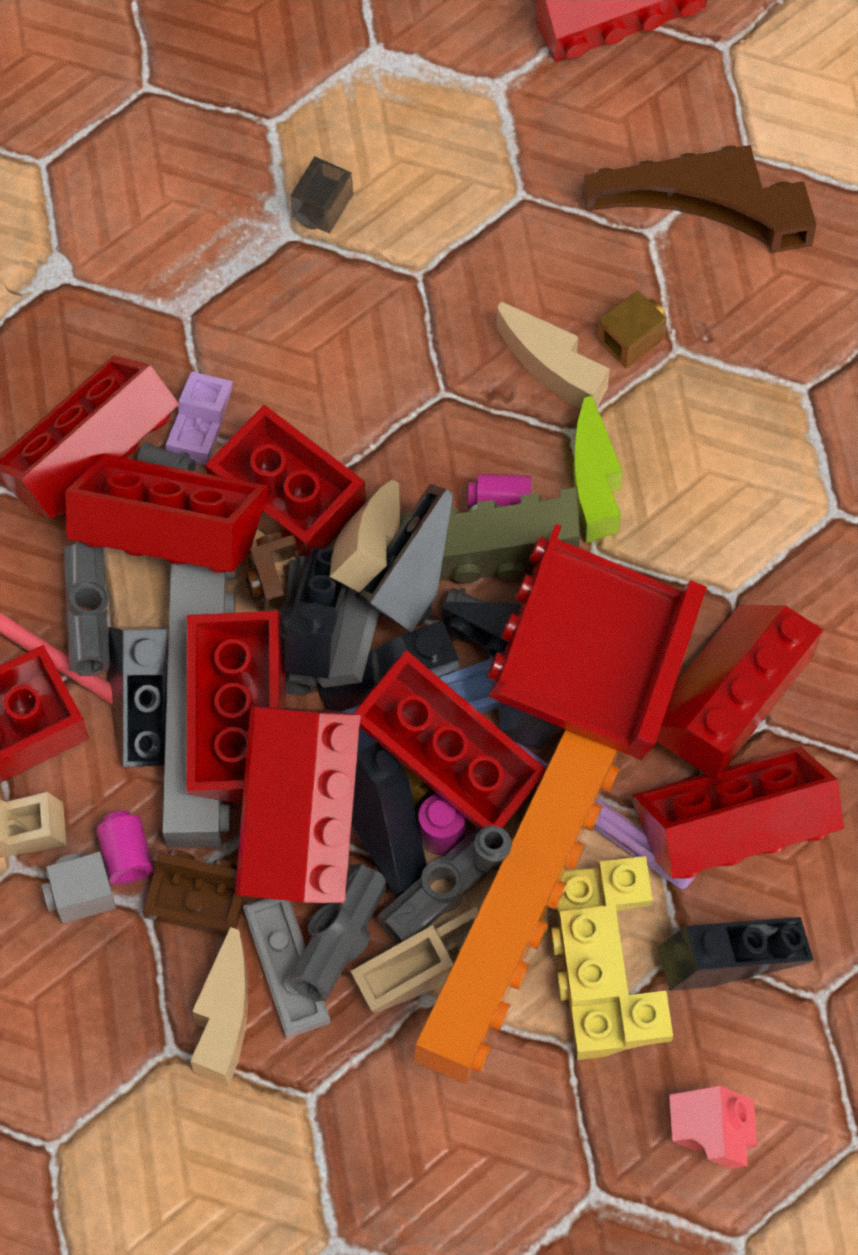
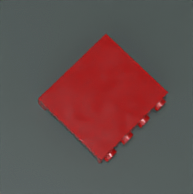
(594, 646)

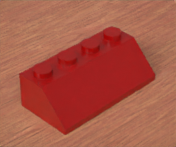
(581, 25)
(98, 418)
(164, 512)
(230, 666)
(736, 684)
(448, 743)
(297, 804)
(741, 813)

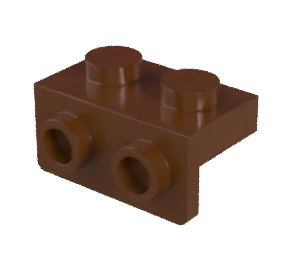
(263, 577)
(194, 893)

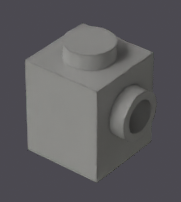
(78, 887)

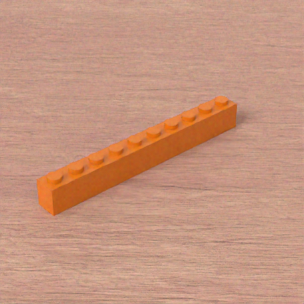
(515, 907)

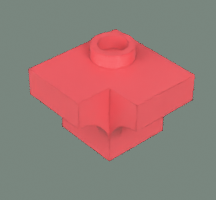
(716, 1122)

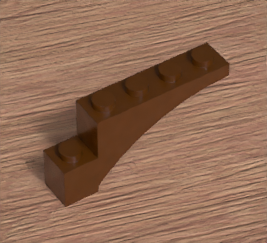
(713, 186)

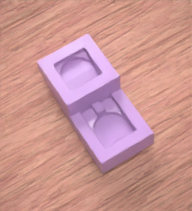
(200, 416)

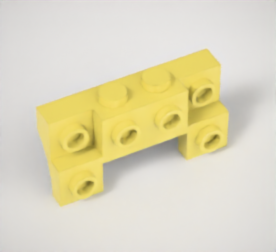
(594, 976)

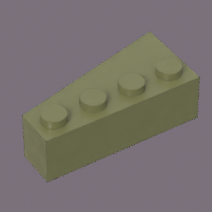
(500, 539)

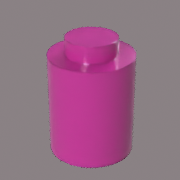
(501, 488)
(440, 825)
(124, 848)

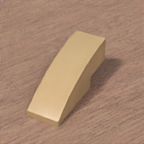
(552, 356)
(363, 540)
(31, 824)
(414, 964)
(222, 1013)

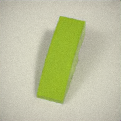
(595, 475)

